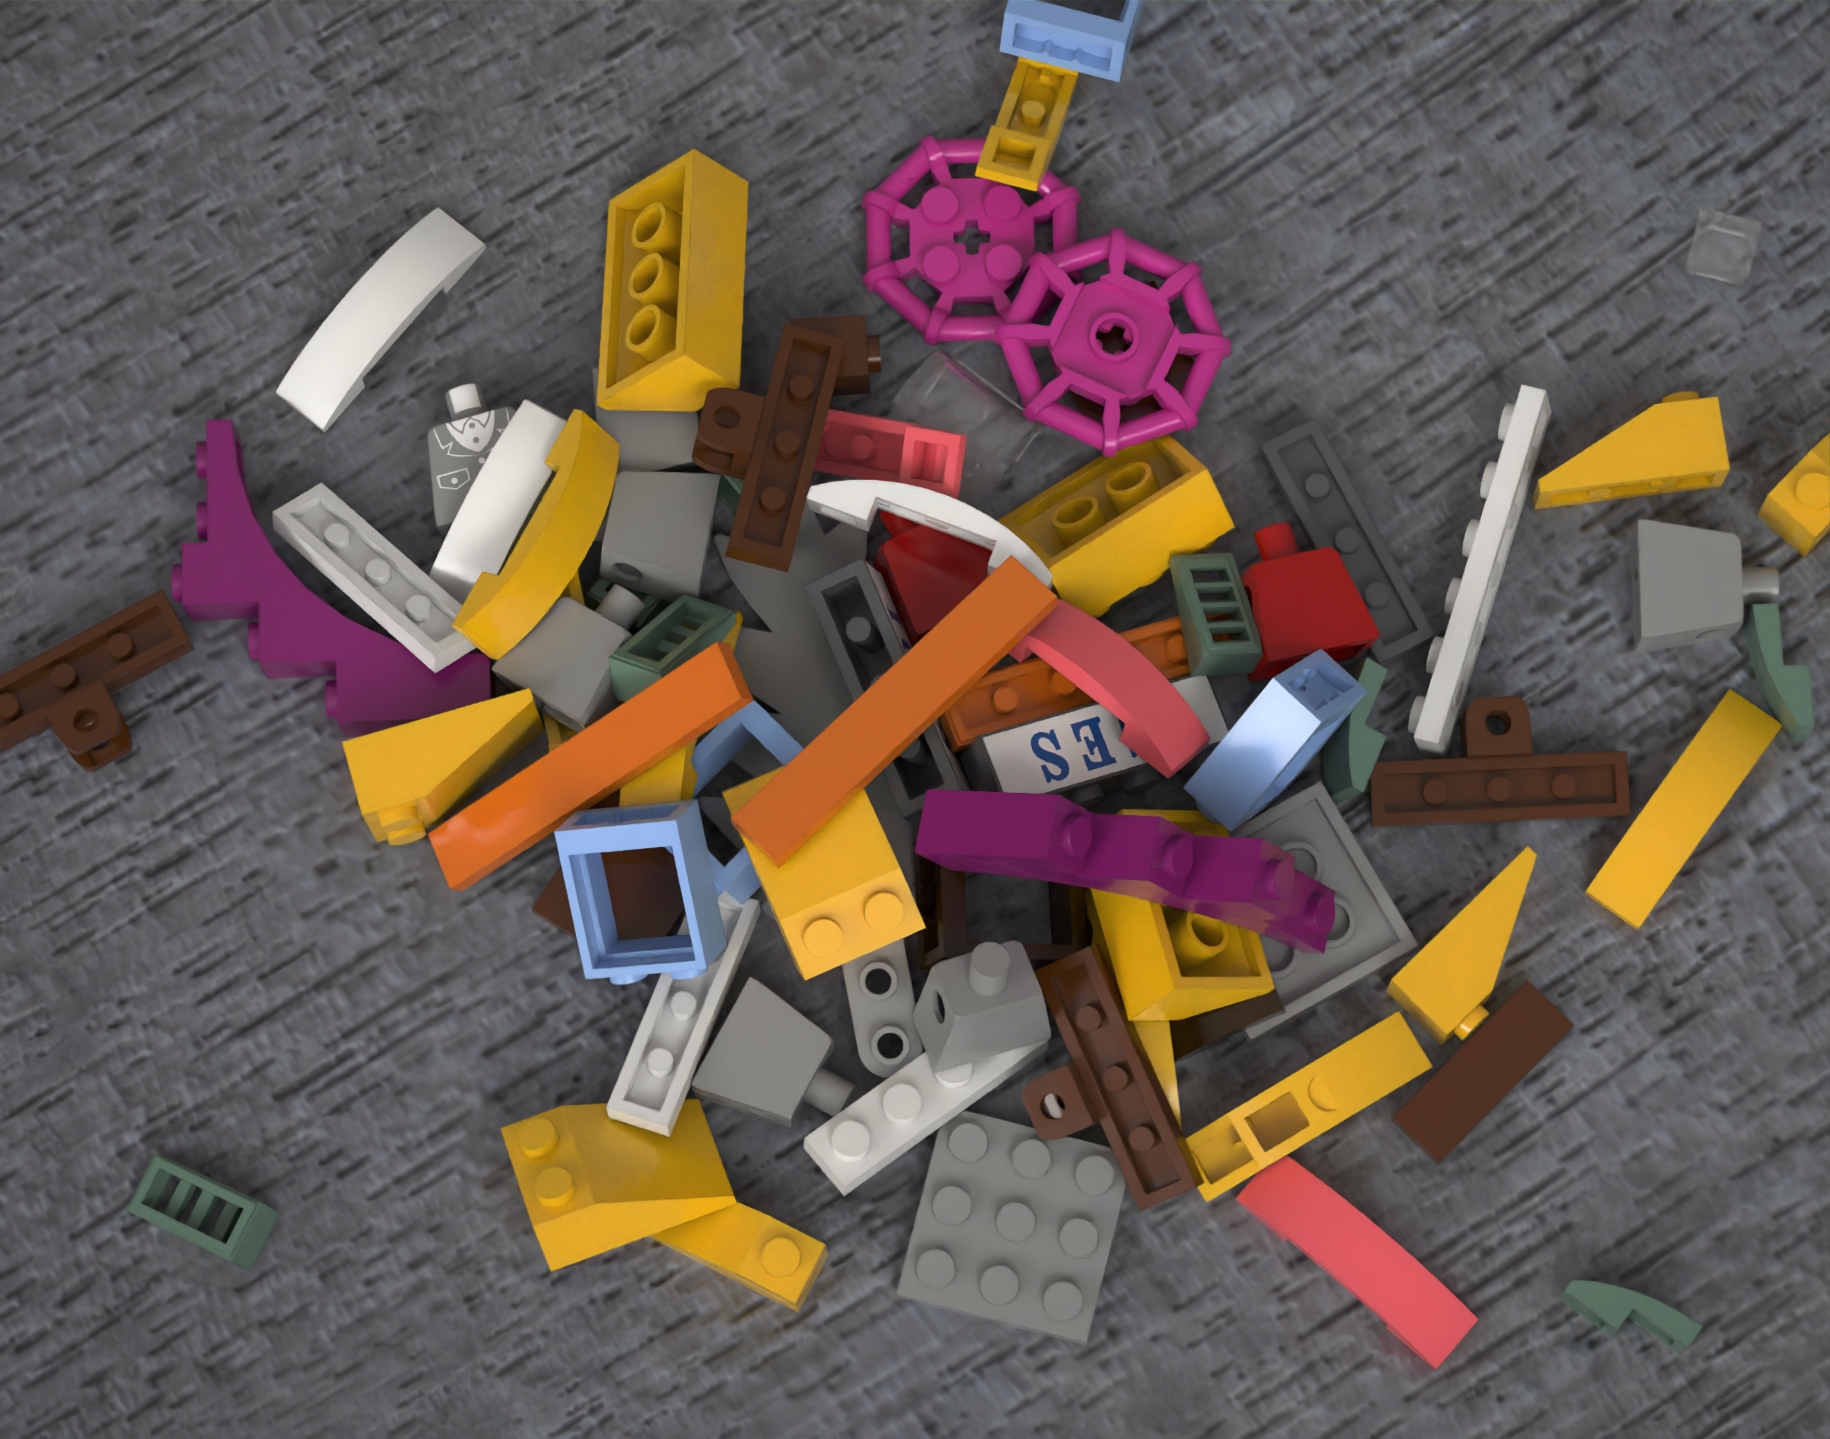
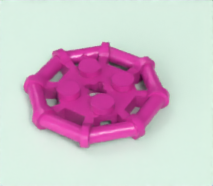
(944, 264)
(1103, 376)

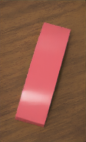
(891, 451)
(1123, 681)
(1359, 1258)

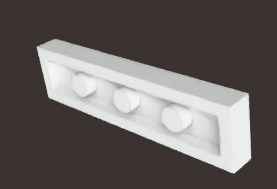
(374, 575)
(678, 1029)
(904, 1113)

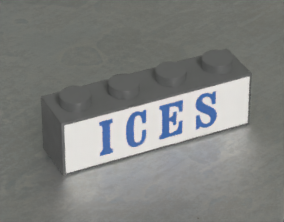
(866, 644)
(1081, 751)

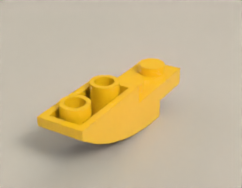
(1306, 1104)

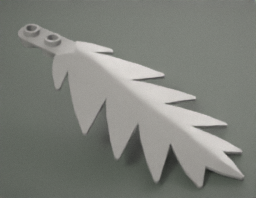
(802, 681)

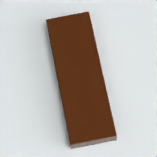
(1482, 1072)

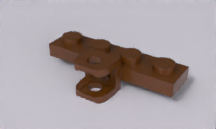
(772, 444)
(76, 678)
(1498, 778)
(1108, 1082)

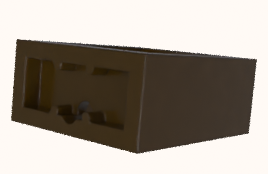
(943, 911)

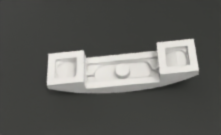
(375, 315)
(858, 500)
(499, 501)

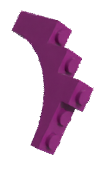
(297, 632)
(1128, 855)

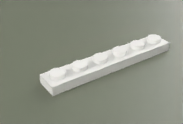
(1472, 597)

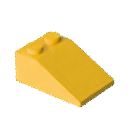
(431, 766)
(838, 890)
(610, 1182)

